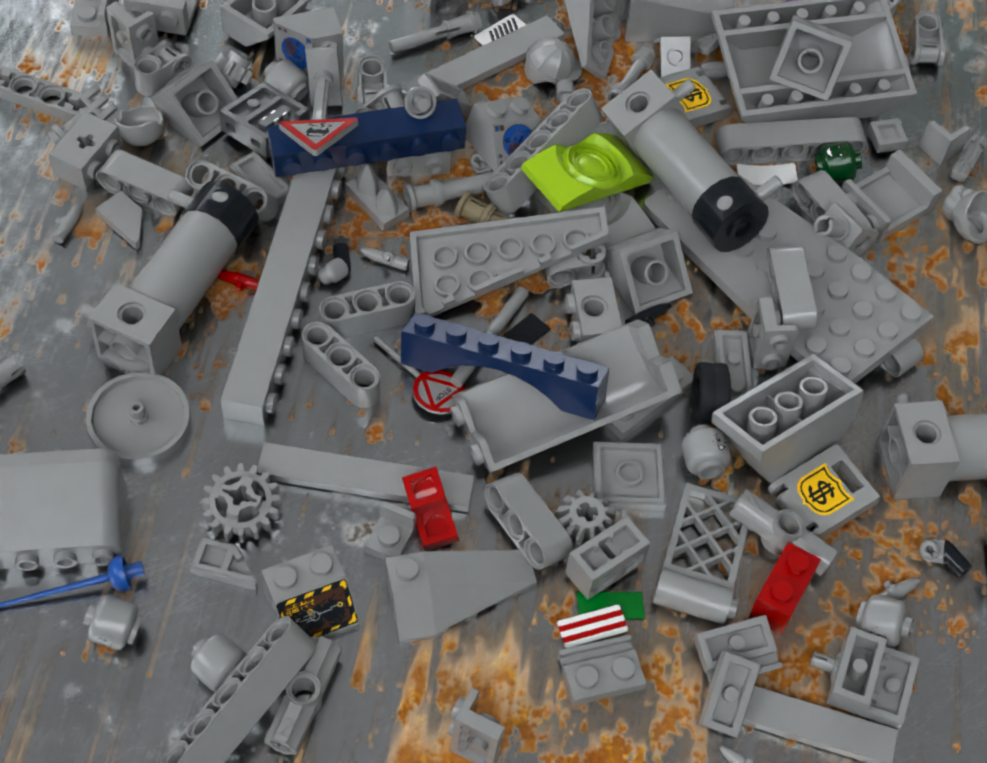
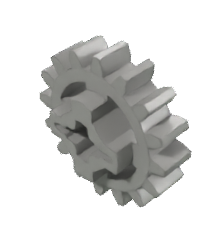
(245, 516)

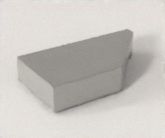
(222, 563)

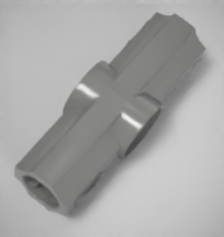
(779, 528)
(295, 714)

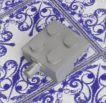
(869, 678)

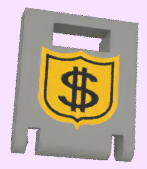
(705, 102)
(821, 495)

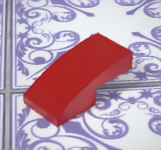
(431, 507)

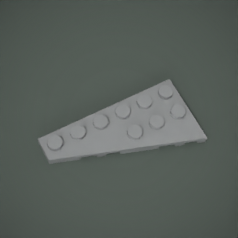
(477, 258)

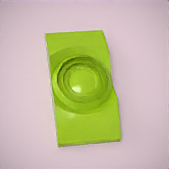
(585, 171)

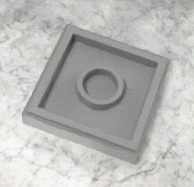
(629, 475)

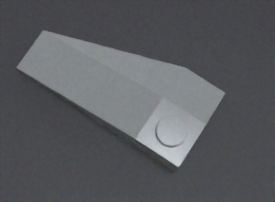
(595, 29)
(445, 587)

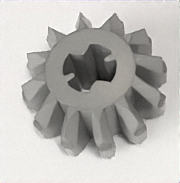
(585, 516)

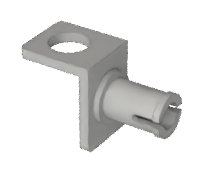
(844, 229)

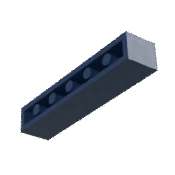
(378, 137)

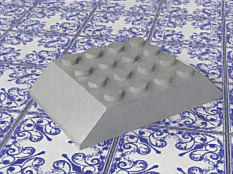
(869, 82)

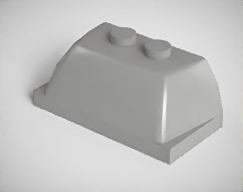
(790, 417)

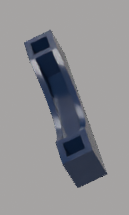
(567, 381)

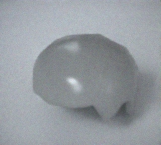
(140, 125)

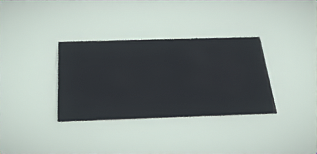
(527, 330)

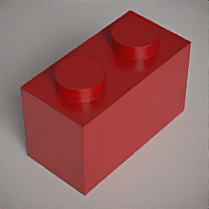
(785, 587)

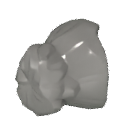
(968, 212)

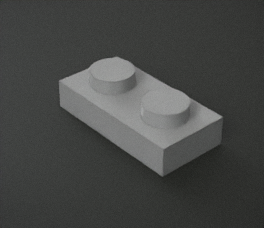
(729, 694)

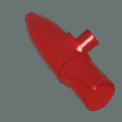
(240, 280)

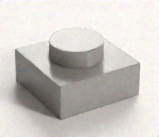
(887, 135)

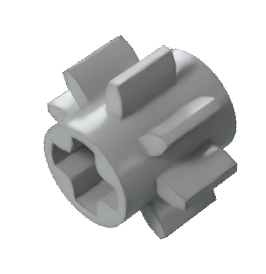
(234, 68)

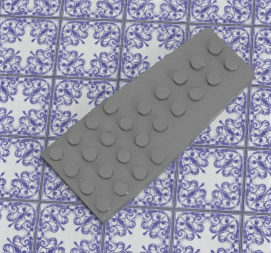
(858, 309)

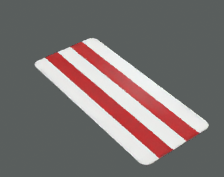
(592, 626)

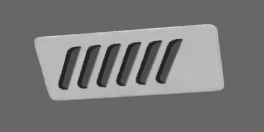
(499, 29)

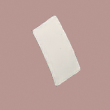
(761, 174)

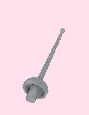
(419, 100)

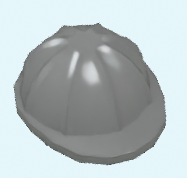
(551, 62)

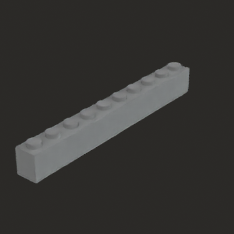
(279, 296)

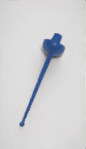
(118, 574)

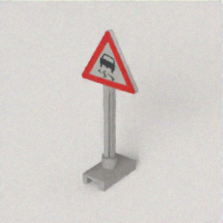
(325, 91)

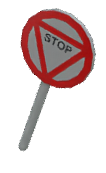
(429, 389)

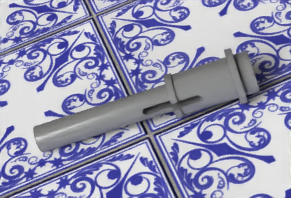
(450, 28)

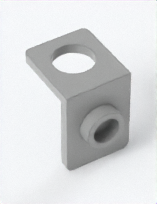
(674, 54)

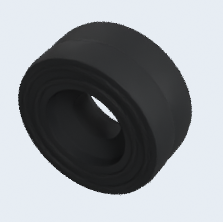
(709, 390)

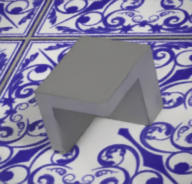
(941, 143)

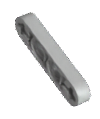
(40, 91)

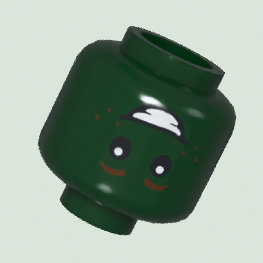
(839, 161)

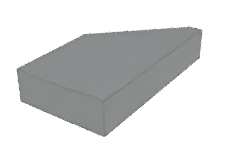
(123, 217)

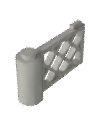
(687, 588)

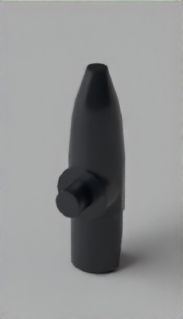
(650, 314)

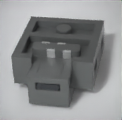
(260, 107)

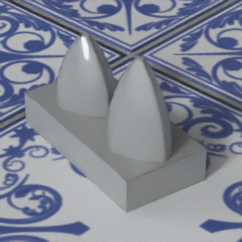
(376, 198)

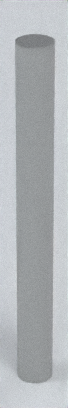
(495, 327)

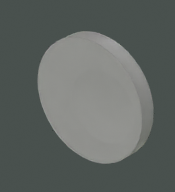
(139, 418)

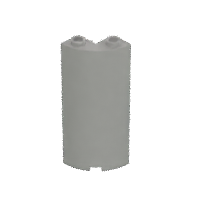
(515, 420)

